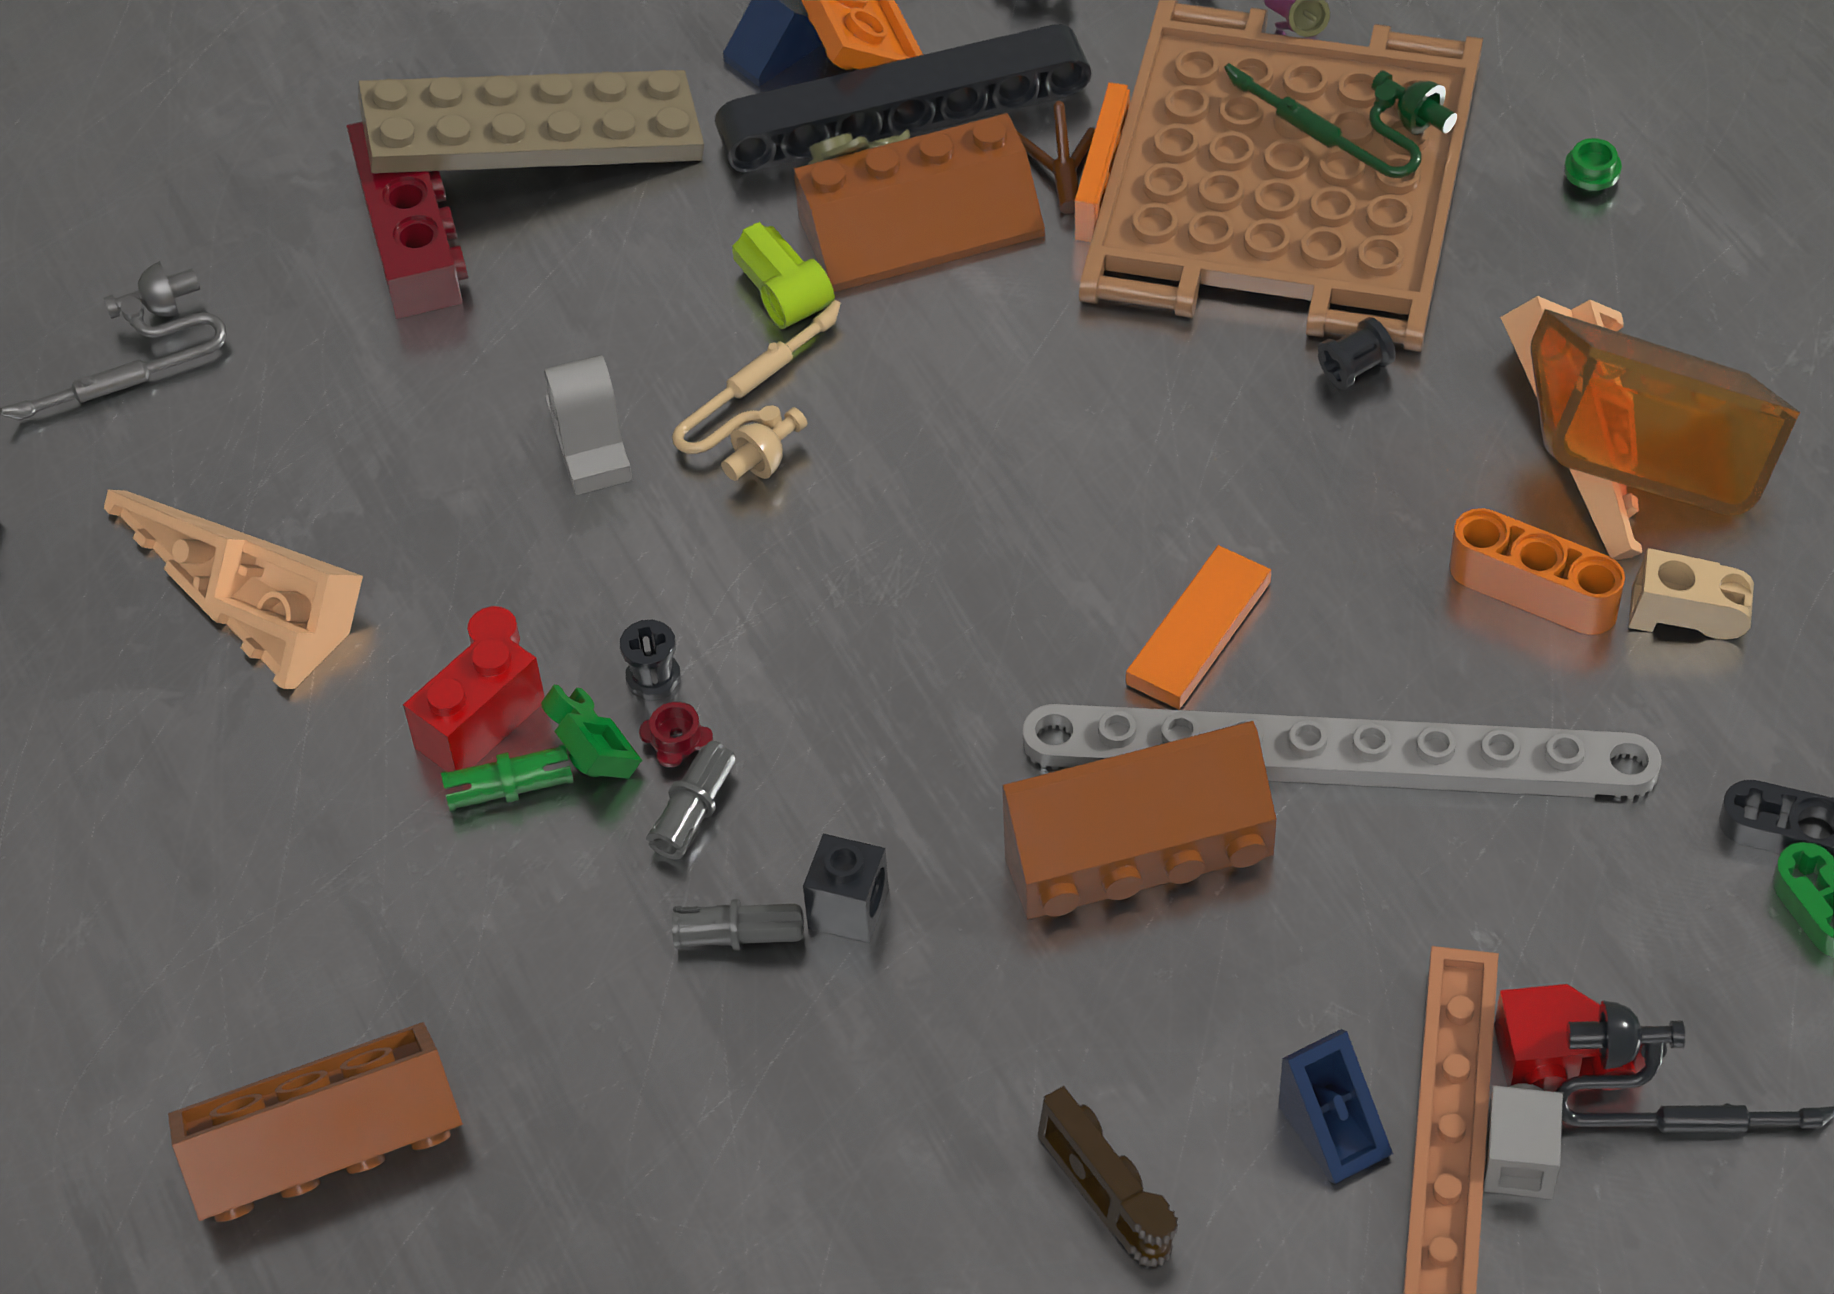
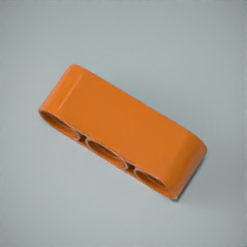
(1536, 571)

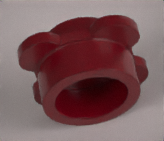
(670, 720)

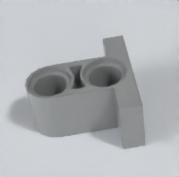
(587, 424)

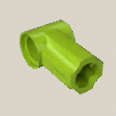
(786, 283)

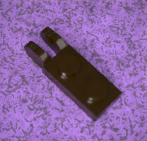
(1107, 1180)

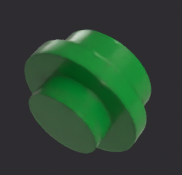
(1593, 164)

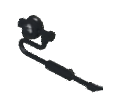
(1619, 1041)

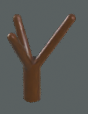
(1065, 165)

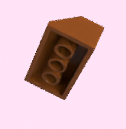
(919, 202)
(1138, 820)
(313, 1123)

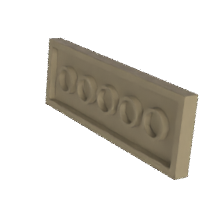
(529, 121)

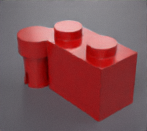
(476, 695)

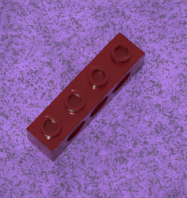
(411, 234)

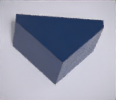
(770, 39)
(1332, 1107)

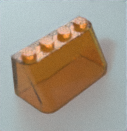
(1656, 416)

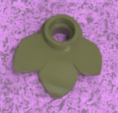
(845, 145)

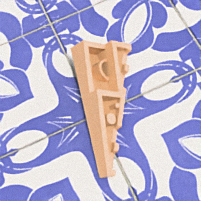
(1604, 498)
(271, 597)

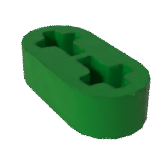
(1808, 903)

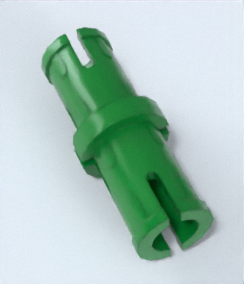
(507, 777)

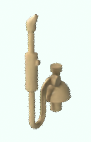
(755, 445)

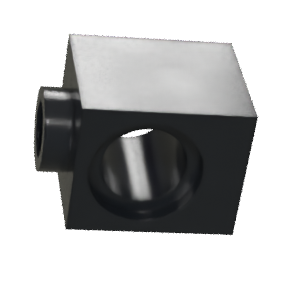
(846, 888)

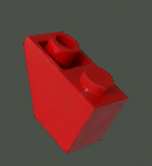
(1534, 1037)

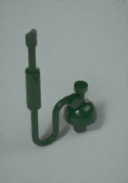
(1417, 109)

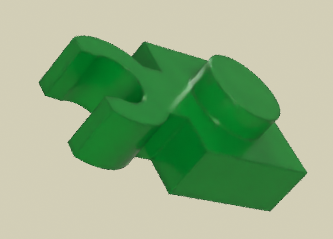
(593, 741)

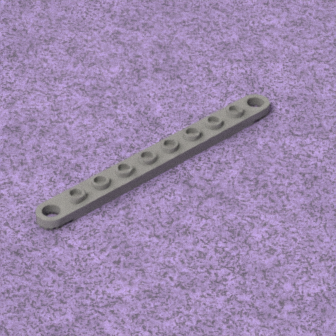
(1368, 750)

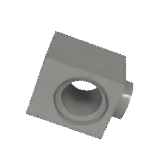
(1523, 1141)

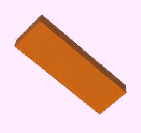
(1100, 160)
(1198, 627)

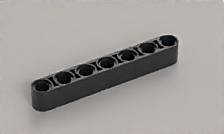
(904, 95)

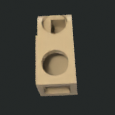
(1691, 595)

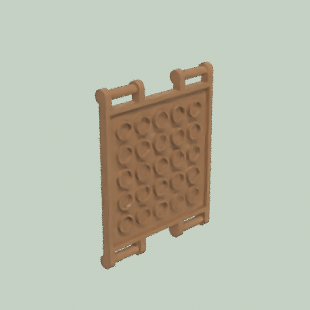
(1246, 202)

